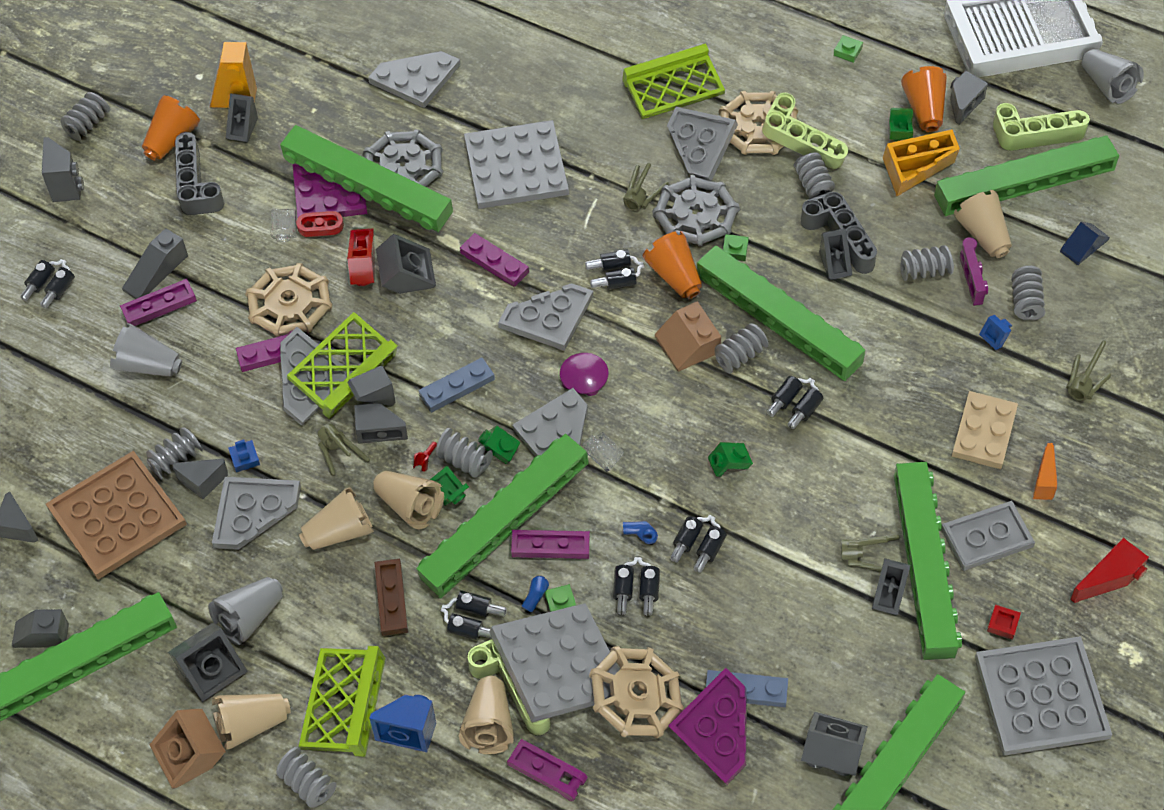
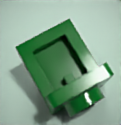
(900, 124)
(500, 443)
(729, 456)
(451, 486)

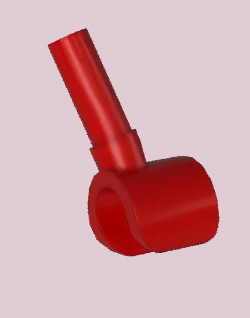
(422, 458)

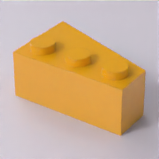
(233, 75)
(919, 158)

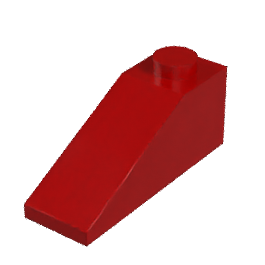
(361, 257)
(1113, 572)

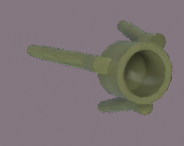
(635, 195)
(1081, 386)
(333, 439)
(853, 549)

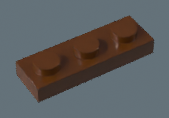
(391, 597)

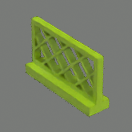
(663, 68)
(343, 392)
(364, 697)

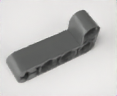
(192, 194)
(835, 213)

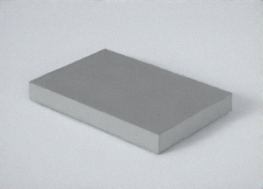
(987, 535)

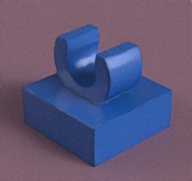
(995, 331)
(244, 455)

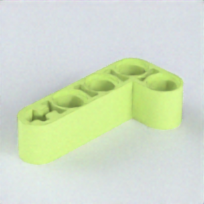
(1037, 130)
(806, 133)
(494, 664)

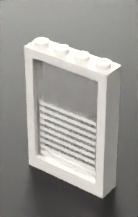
(1019, 33)

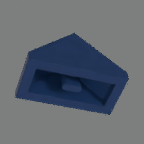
(1083, 242)

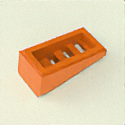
(1047, 478)

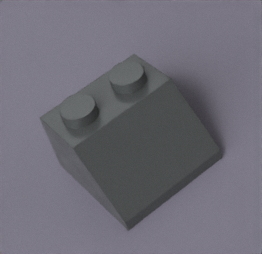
(60, 172)
(405, 265)
(208, 661)
(834, 744)

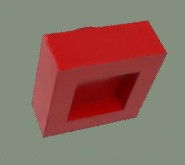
(1003, 622)

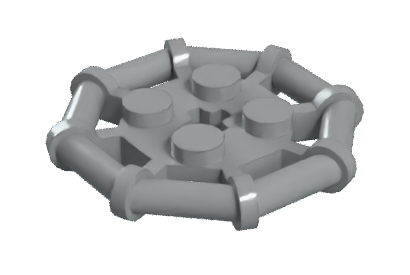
(409, 153)
(694, 199)

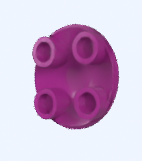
(584, 373)

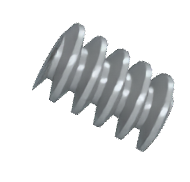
(82, 114)
(814, 175)
(925, 261)
(1028, 293)
(739, 346)
(172, 451)
(461, 455)
(304, 778)

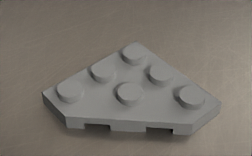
(415, 77)
(701, 140)
(548, 316)
(292, 352)
(552, 421)
(251, 508)

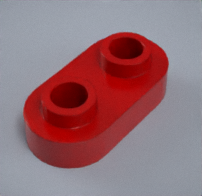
(320, 223)

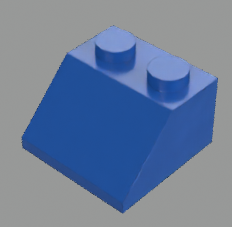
(405, 722)

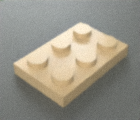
(985, 430)

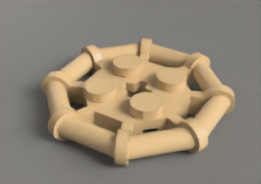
(750, 113)
(288, 310)
(629, 703)

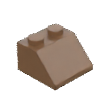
(688, 337)
(187, 746)

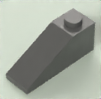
(155, 264)

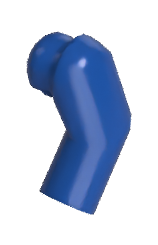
(642, 530)
(537, 589)

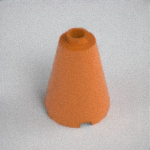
(926, 96)
(166, 125)
(675, 264)

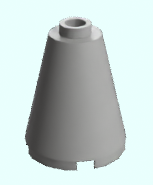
(1113, 74)
(143, 354)
(245, 608)

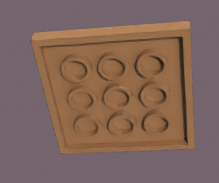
(116, 514)

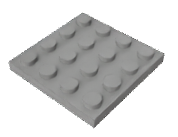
(516, 164)
(552, 660)
(1042, 696)

